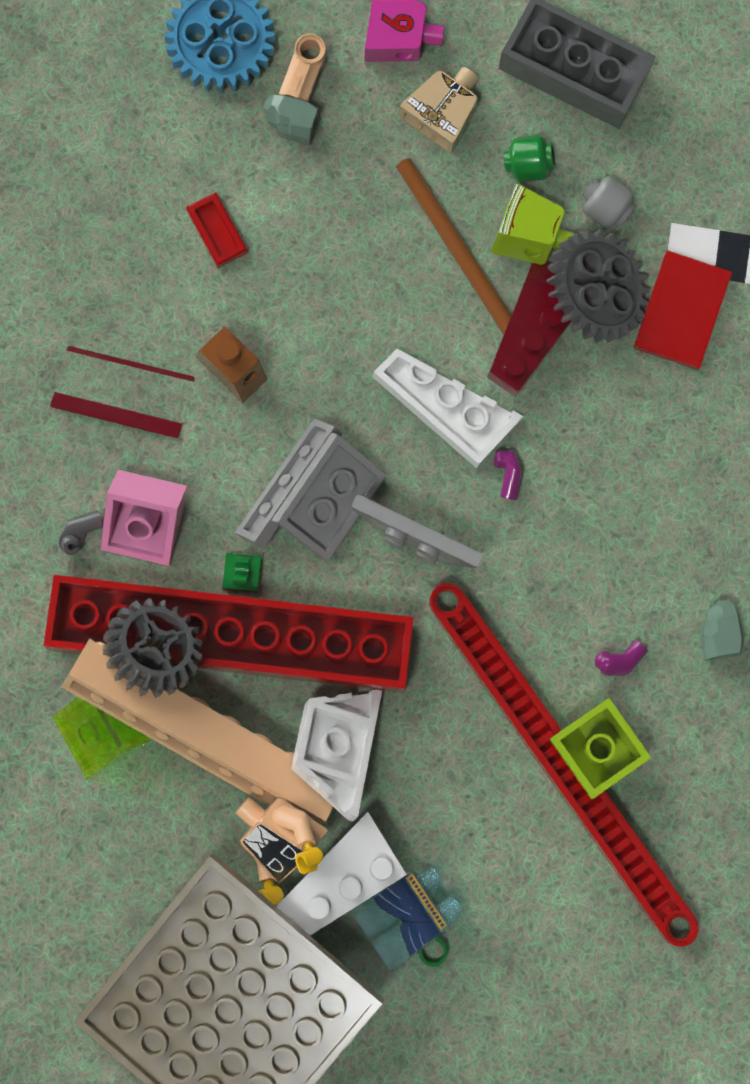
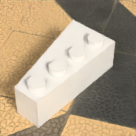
(344, 879)

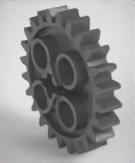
(597, 265)

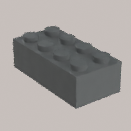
(576, 62)

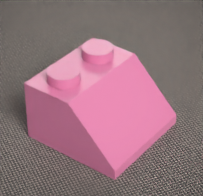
(142, 517)

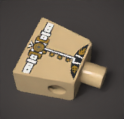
(442, 107)

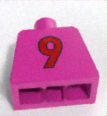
(399, 30)

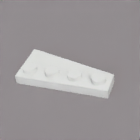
(456, 414)

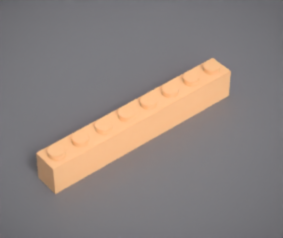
(197, 734)

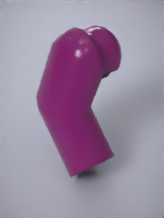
(513, 473)
(620, 663)

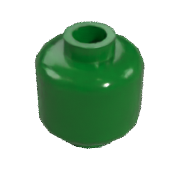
(530, 158)

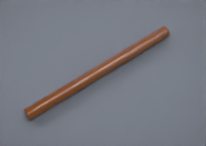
(454, 243)

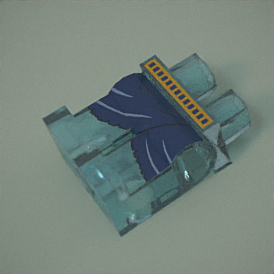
(419, 916)

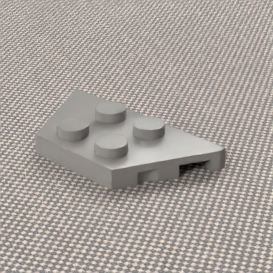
(403, 531)

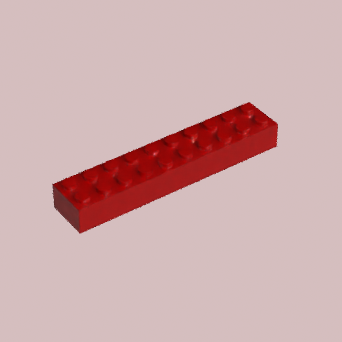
(245, 633)

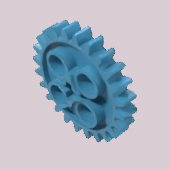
(241, 56)

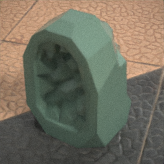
(292, 117)
(721, 632)

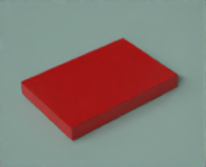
(682, 310)

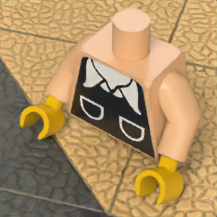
(280, 842)

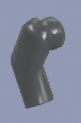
(76, 530)

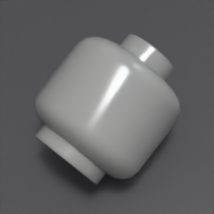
(608, 202)

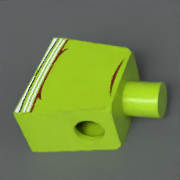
(529, 227)

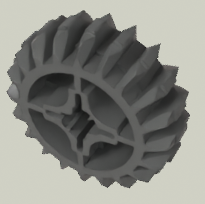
(160, 630)

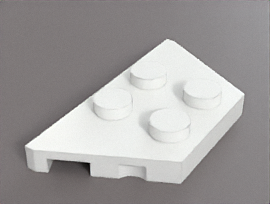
(336, 747)

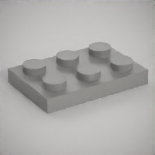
(321, 502)

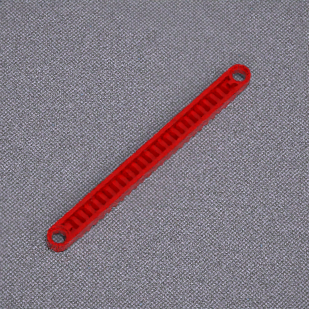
(535, 728)

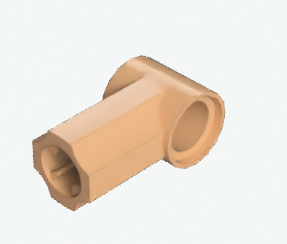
(302, 71)

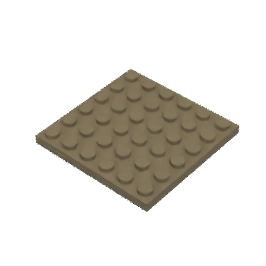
(227, 993)

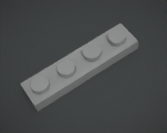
(258, 524)

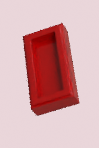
(216, 230)

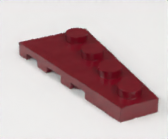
(529, 333)

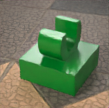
(241, 572)

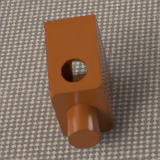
(231, 363)

